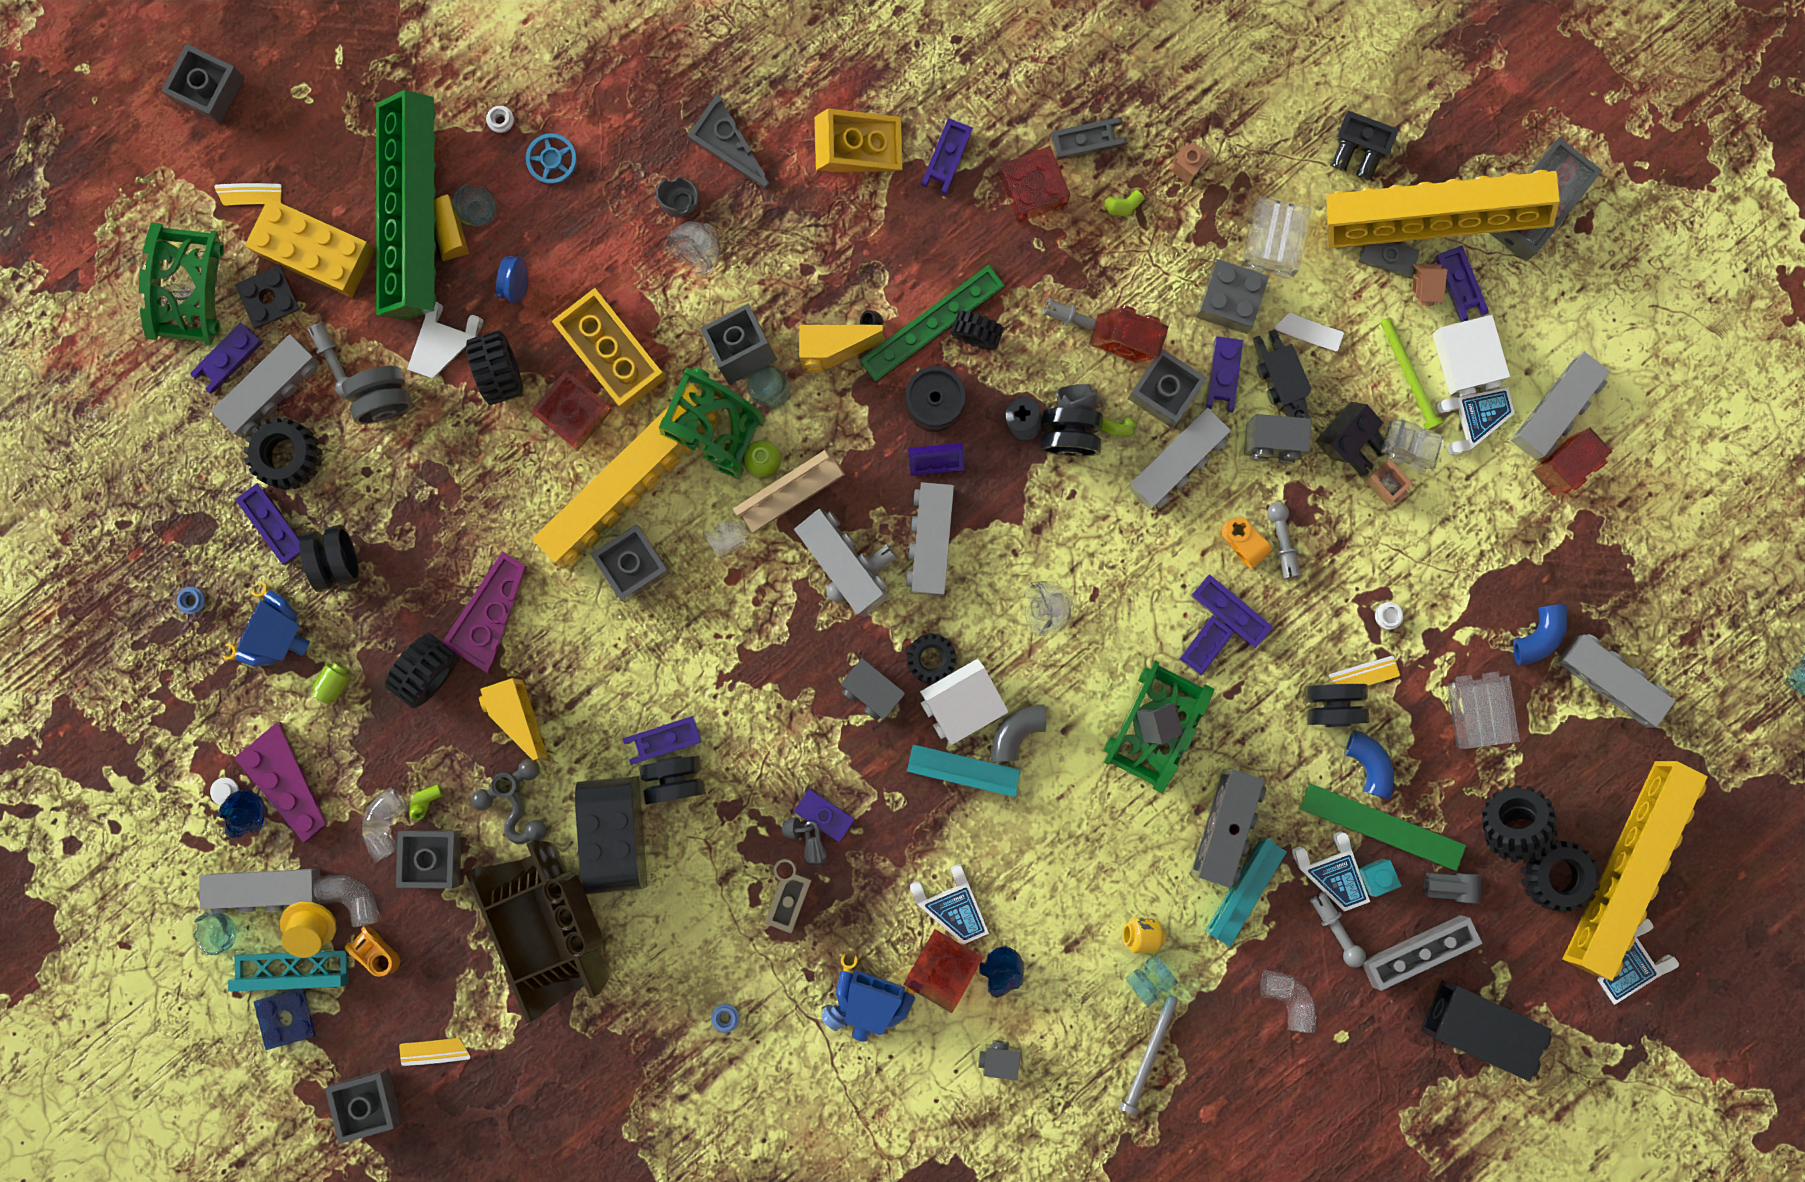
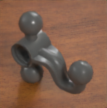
(483, 800)

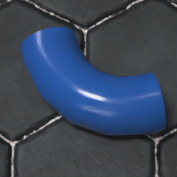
(1546, 637)
(1375, 761)

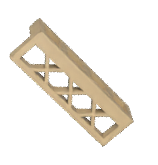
(790, 490)

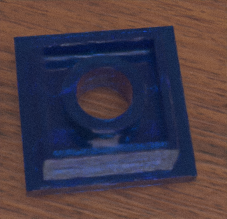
(273, 1030)

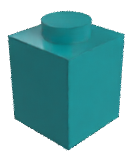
(1379, 877)

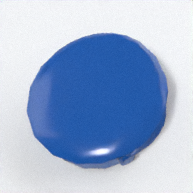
(512, 279)

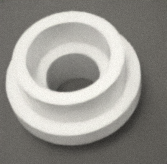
(494, 114)

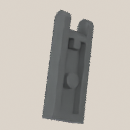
(1087, 138)

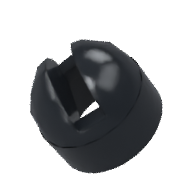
(871, 318)

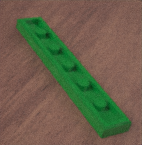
(931, 324)
(1382, 827)

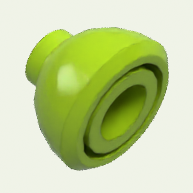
(762, 459)

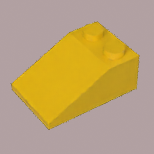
(857, 142)
(830, 345)
(512, 711)

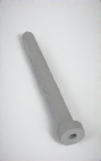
(1149, 1057)

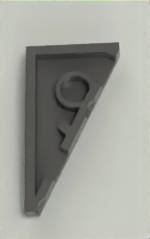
(720, 137)

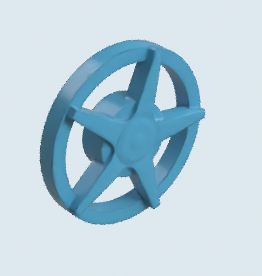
(551, 158)

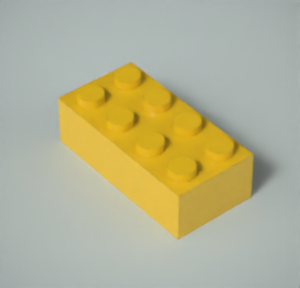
(310, 247)
(609, 349)

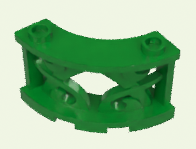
(154, 314)
(742, 414)
(1164, 764)

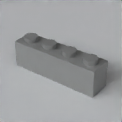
(266, 387)
(1560, 406)
(1179, 459)
(932, 539)
(842, 563)
(1616, 681)
(256, 889)
(1421, 952)

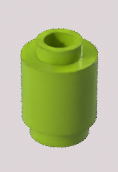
(331, 683)

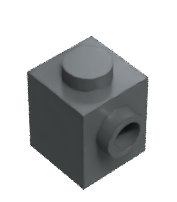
(1000, 1060)

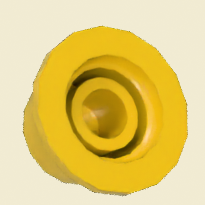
(306, 928)

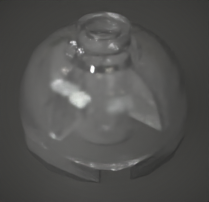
(695, 244)
(1048, 607)

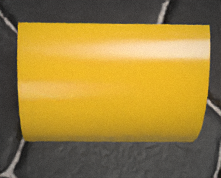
(448, 230)

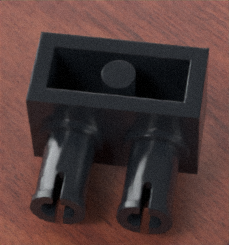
(1366, 134)
(1349, 433)

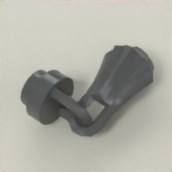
(814, 850)

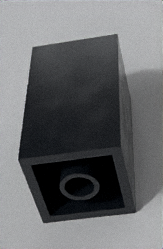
(1486, 1030)

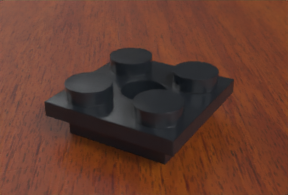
(252, 293)

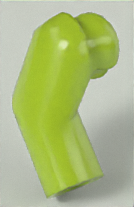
(1123, 207)
(1114, 428)
(421, 801)

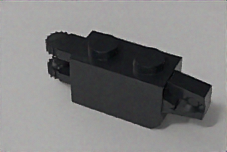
(1283, 376)

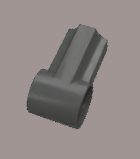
(1460, 887)

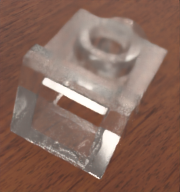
(727, 537)

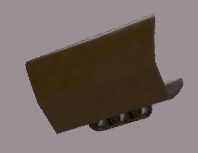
(541, 928)

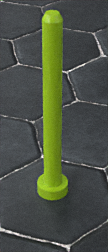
(1411, 376)

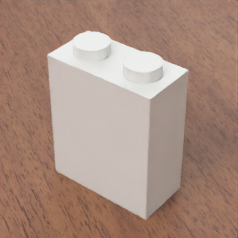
(1471, 356)
(963, 702)

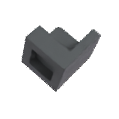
(1160, 724)

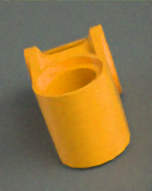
(1249, 544)
(368, 950)

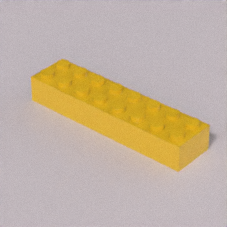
(1442, 209)
(614, 490)
(1635, 869)

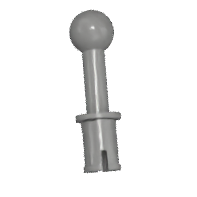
(1067, 314)
(325, 346)
(1278, 514)
(877, 560)
(1353, 954)

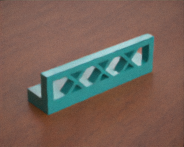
(963, 770)
(1246, 892)
(285, 981)

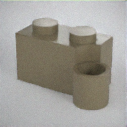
(788, 898)

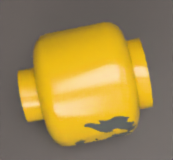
(1144, 935)

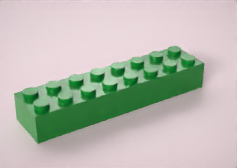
(405, 205)

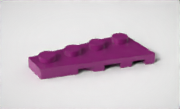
(485, 617)
(278, 775)

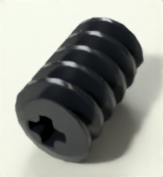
(1020, 409)

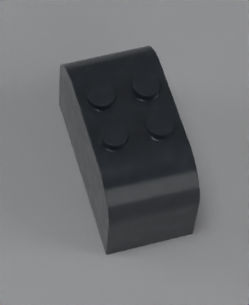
(610, 835)

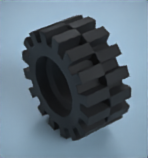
(977, 330)
(931, 641)

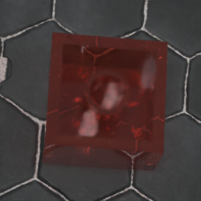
(1034, 184)
(1129, 334)
(571, 410)
(1572, 462)
(943, 971)

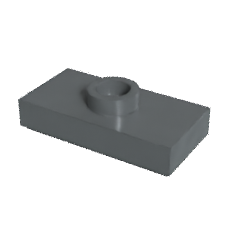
(1390, 257)

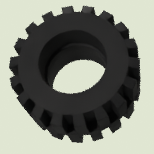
(494, 367)
(263, 443)
(421, 670)
(1525, 842)
(1581, 884)

